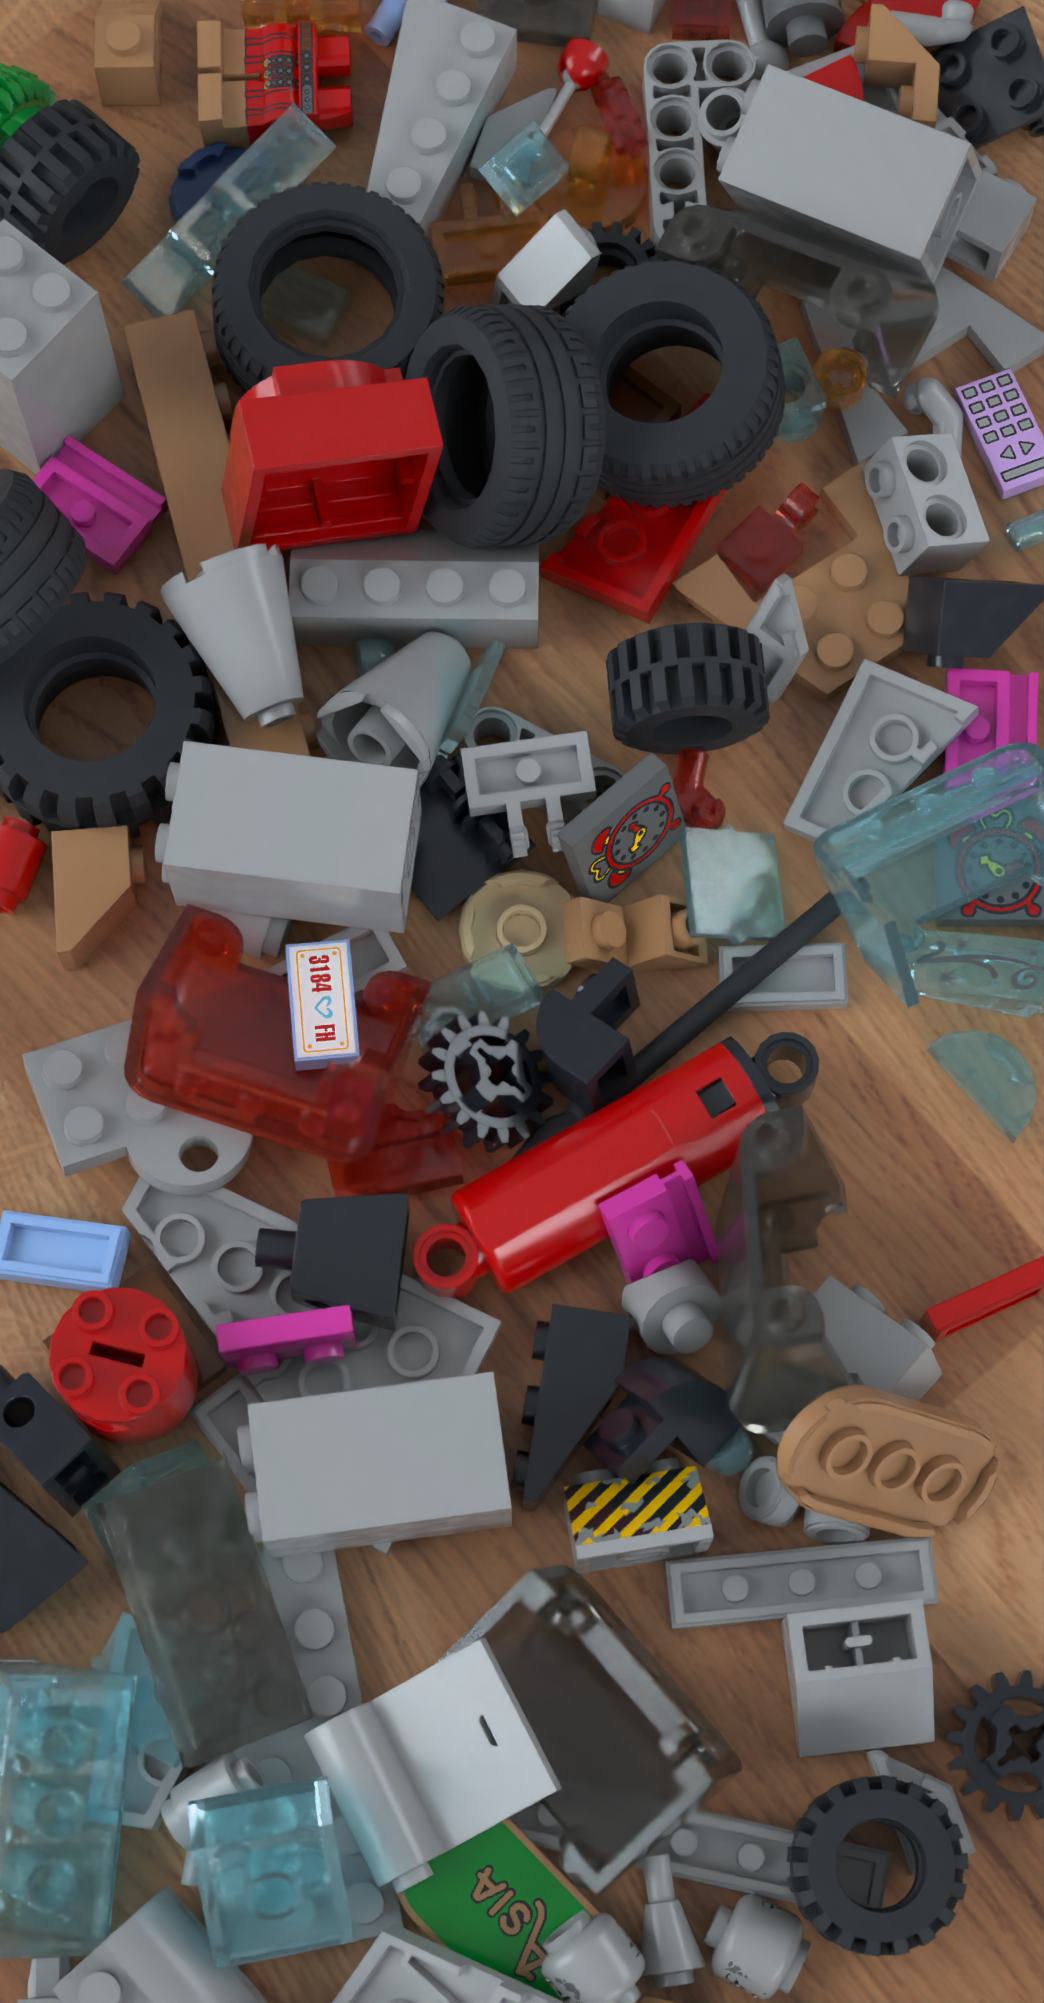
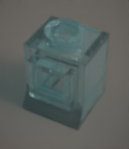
(524, 168)

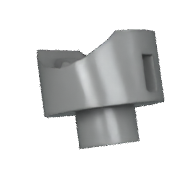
(673, 1308)

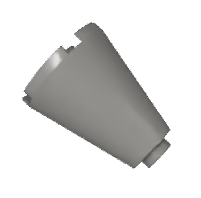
(243, 630)
(398, 707)

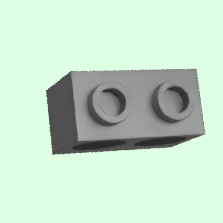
(925, 504)

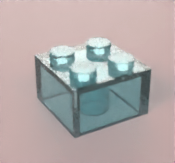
(270, 1871)

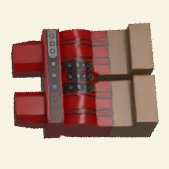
(259, 72)

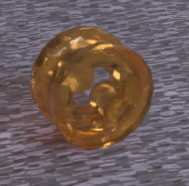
(841, 360)

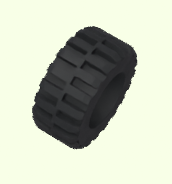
(85, 643)

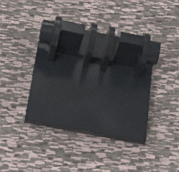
(993, 80)
(455, 849)

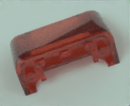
(221, 1045)

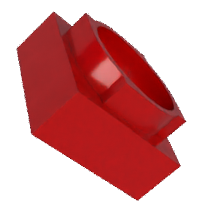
(330, 456)

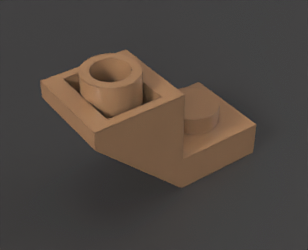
(898, 61)
(640, 935)

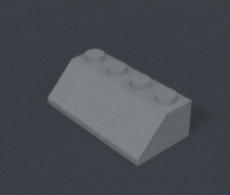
(414, 587)

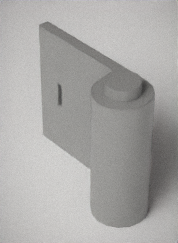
(423, 1768)

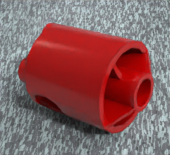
(123, 1365)

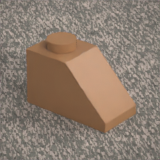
(129, 52)
(93, 887)

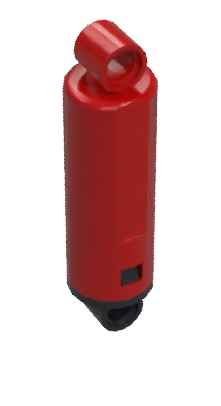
(547, 1199)

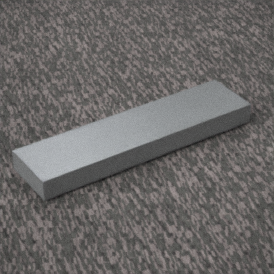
(797, 1581)

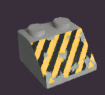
(636, 1523)

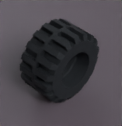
(66, 178)
(687, 688)
(937, 1855)

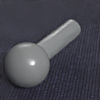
(763, 48)

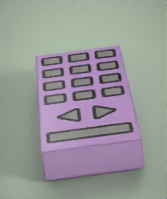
(1004, 432)

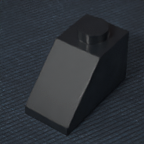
(964, 616)

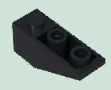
(581, 1359)

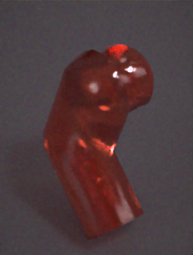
(695, 801)

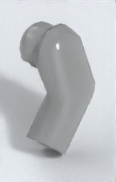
(936, 402)

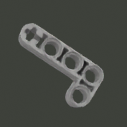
(676, 108)

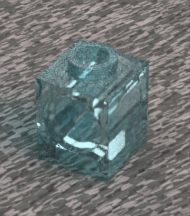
(805, 414)

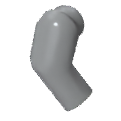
(933, 30)

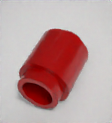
(19, 862)

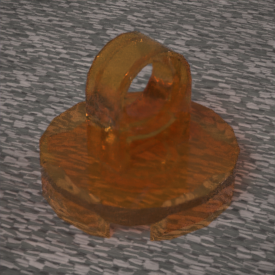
(598, 180)

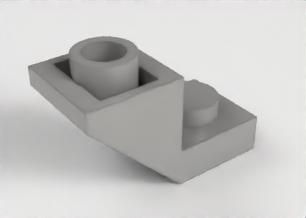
(550, 266)

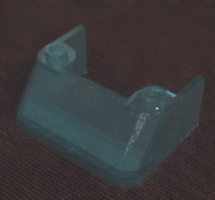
(934, 854)

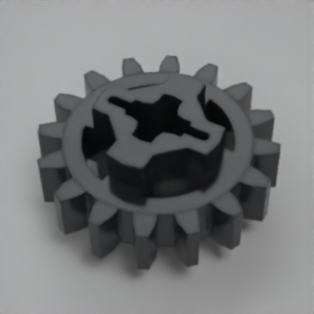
(485, 1082)
(996, 1721)

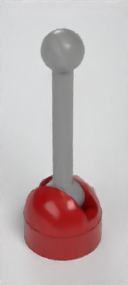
(578, 70)

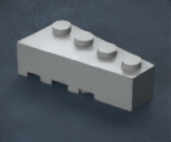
(439, 93)

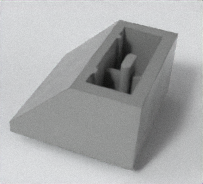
(860, 1677)

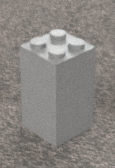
(849, 171)
(53, 353)
(291, 836)
(375, 1465)

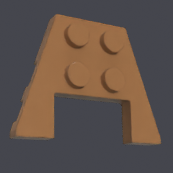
(847, 602)

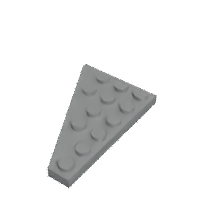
(210, 1255)

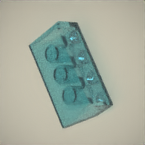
(60, 1804)

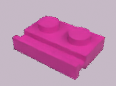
(101, 503)
(1005, 712)
(659, 1224)
(261, 1342)

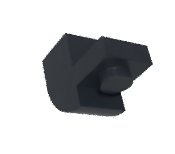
(580, 1037)
(662, 1408)

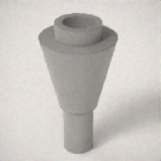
(666, 1934)

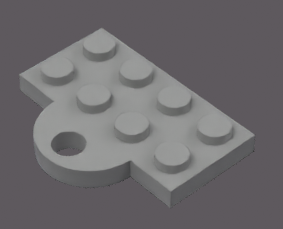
(101, 1119)

